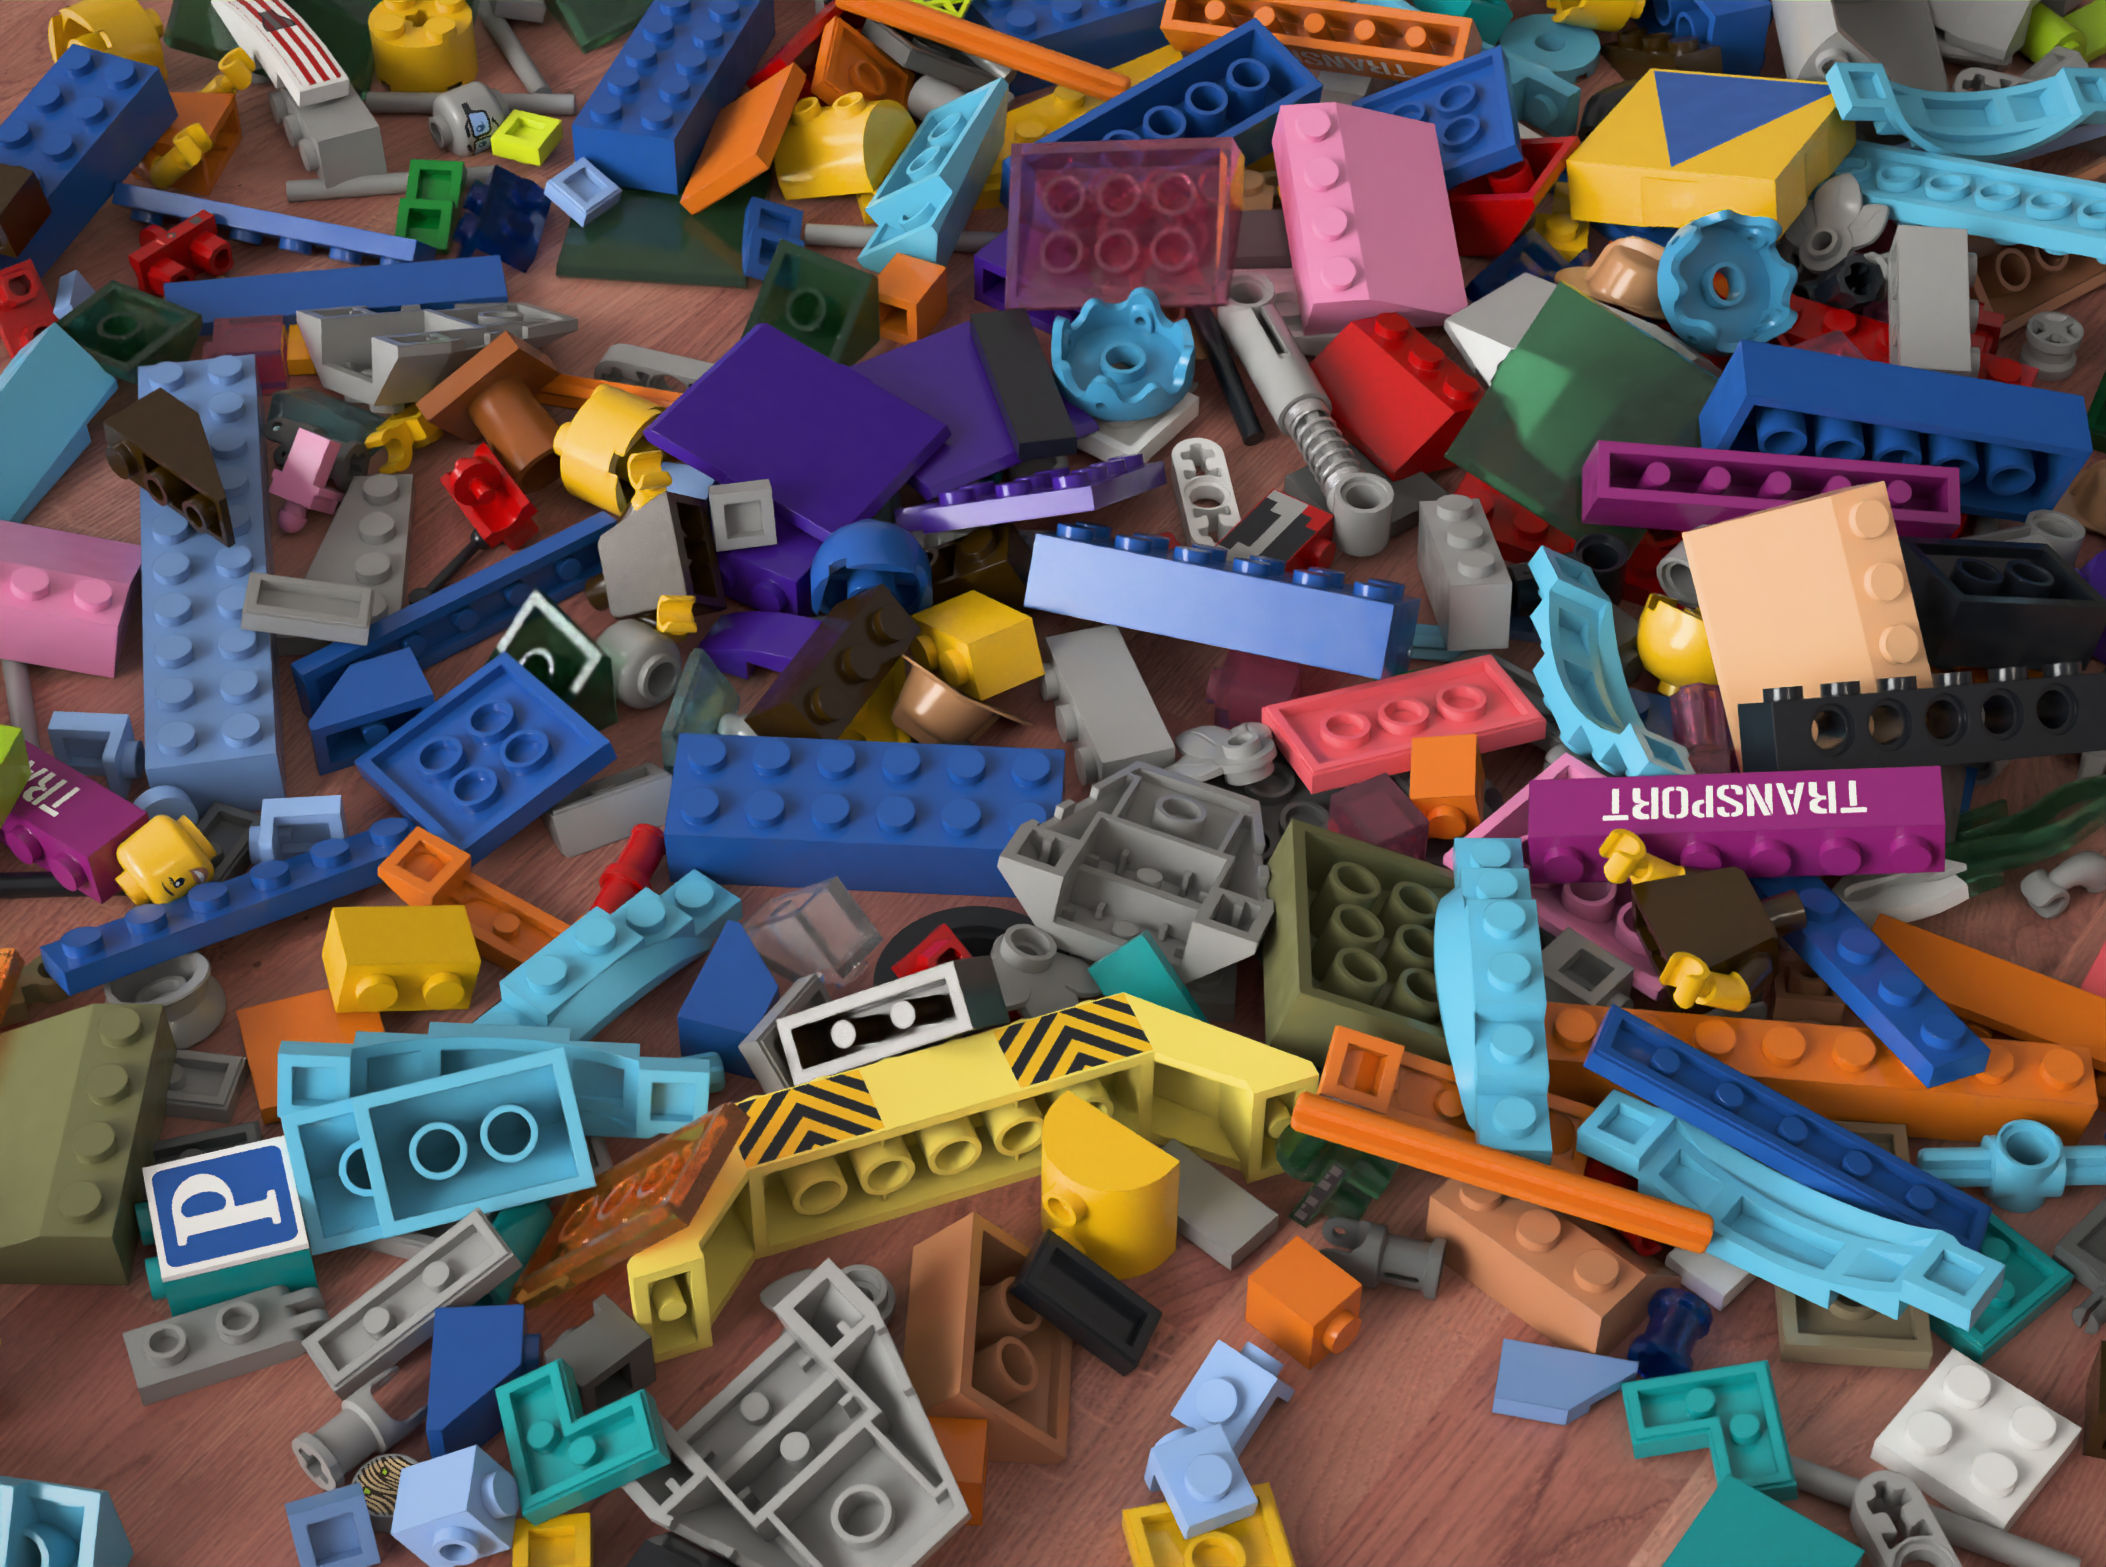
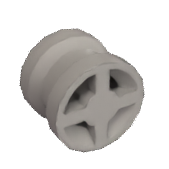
(2052, 345)

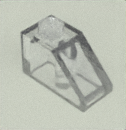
(814, 932)

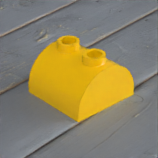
(840, 146)
(1107, 1189)

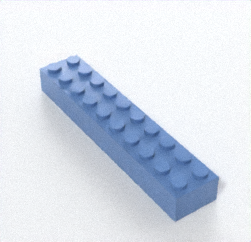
(207, 681)

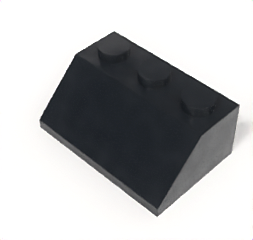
(2000, 604)

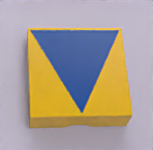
(1707, 146)

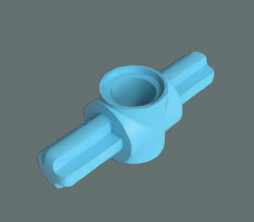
(2018, 1165)

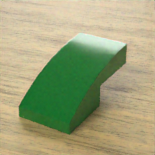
(432, 202)

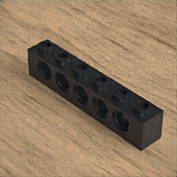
(2070, 720)

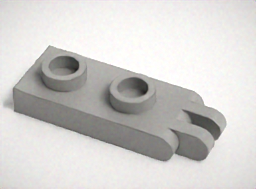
(223, 1341)

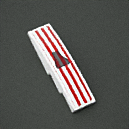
(285, 49)

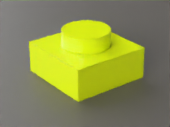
(527, 137)

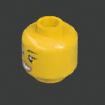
(164, 860)

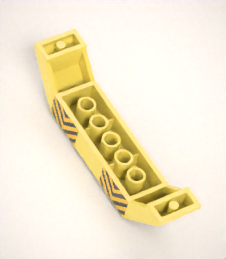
(952, 1127)

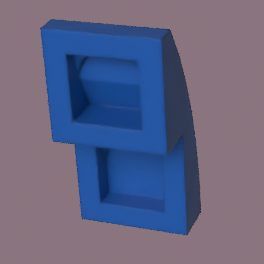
(763, 227)

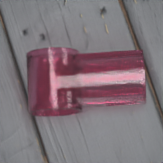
(1703, 728)

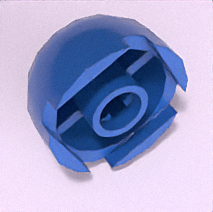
(867, 556)

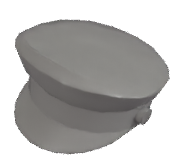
(184, 987)

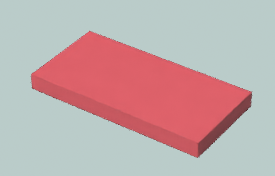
(1371, 725)

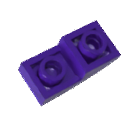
(755, 639)

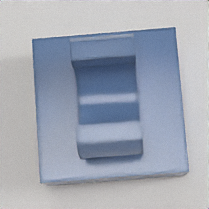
(333, 1529)

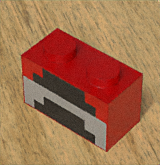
(1285, 531)

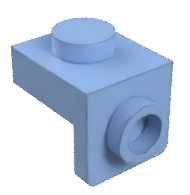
(98, 746)
(295, 825)
(1233, 1392)
(1200, 1479)

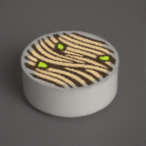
(380, 1487)

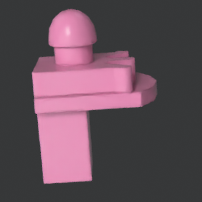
(305, 480)

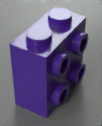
(772, 575)

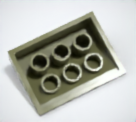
(1351, 945)
(75, 1132)

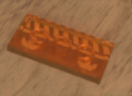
(631, 1206)

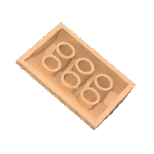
(1807, 599)

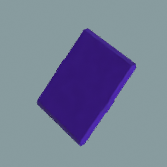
(950, 384)
(804, 423)

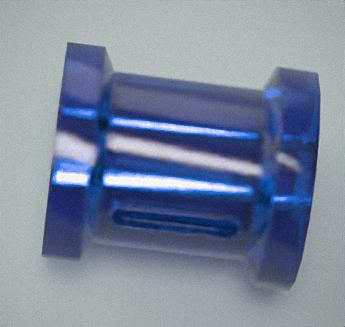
(1674, 1327)

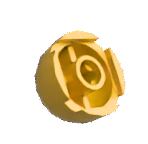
(1674, 645)

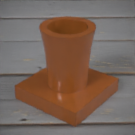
(496, 400)

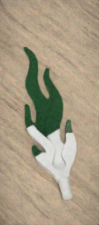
(1983, 848)

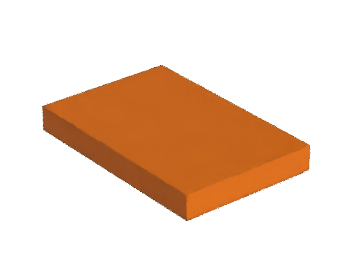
(743, 139)

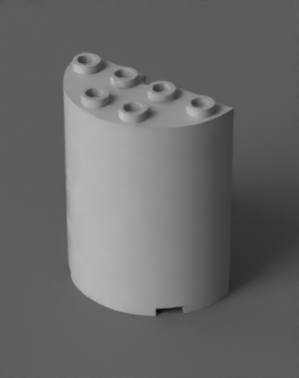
(1861, 31)

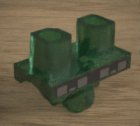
(1340, 1176)

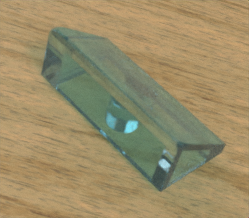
(319, 409)
(697, 704)

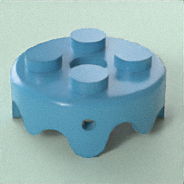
(1756, 275)
(1129, 334)

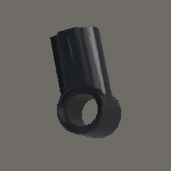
(1845, 286)
(1600, 551)

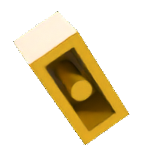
(977, 645)
(400, 958)

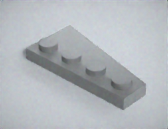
(365, 548)

